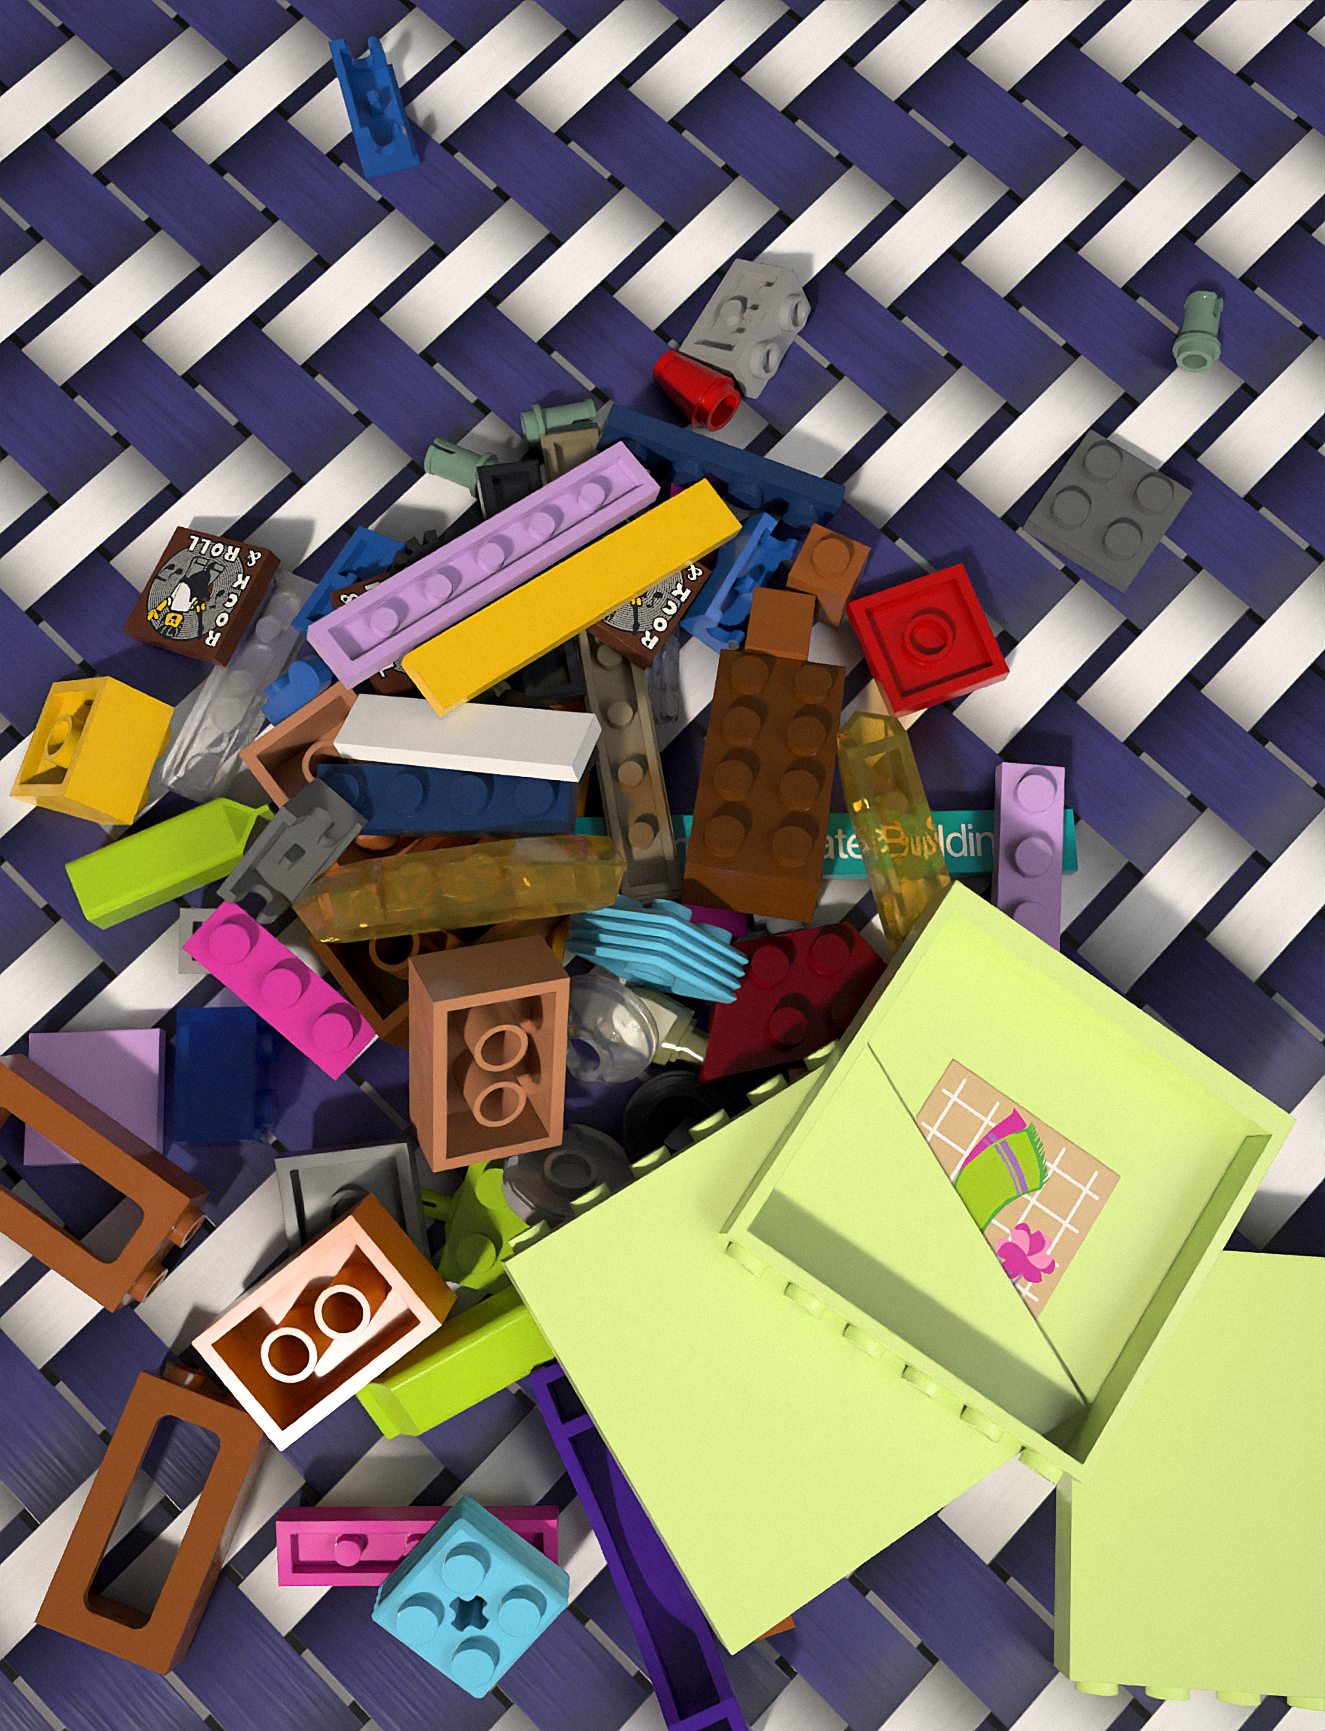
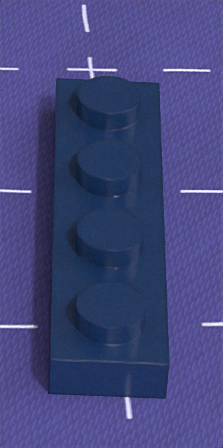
(736, 474)
(453, 802)

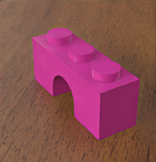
(280, 988)

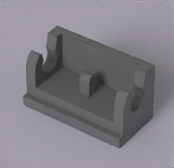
(294, 849)

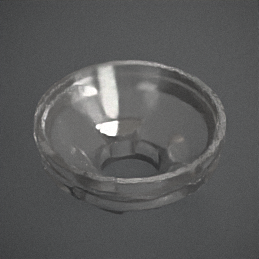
(612, 1023)

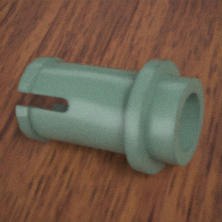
(1198, 341)
(555, 419)
(456, 463)

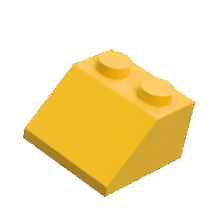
(94, 751)

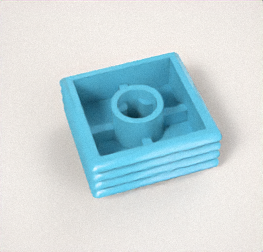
(659, 949)
(432, 1592)

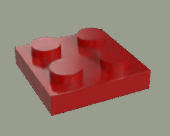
(927, 641)

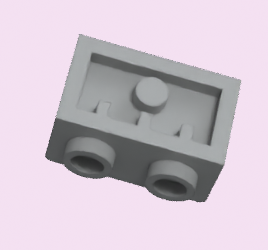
(749, 324)

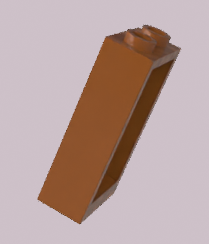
(118, 1156)
(165, 1636)

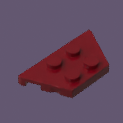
(791, 1001)

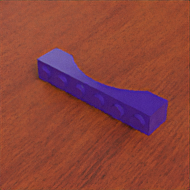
(662, 1611)

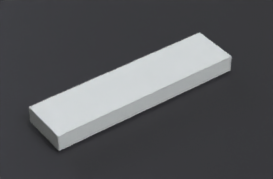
(470, 737)

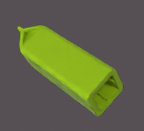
(165, 860)
(457, 1366)

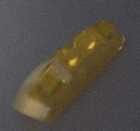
(890, 820)
(462, 887)

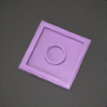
(114, 1072)

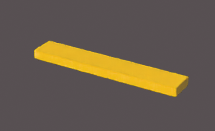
(569, 598)

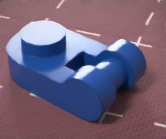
(303, 683)

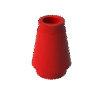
(697, 390)

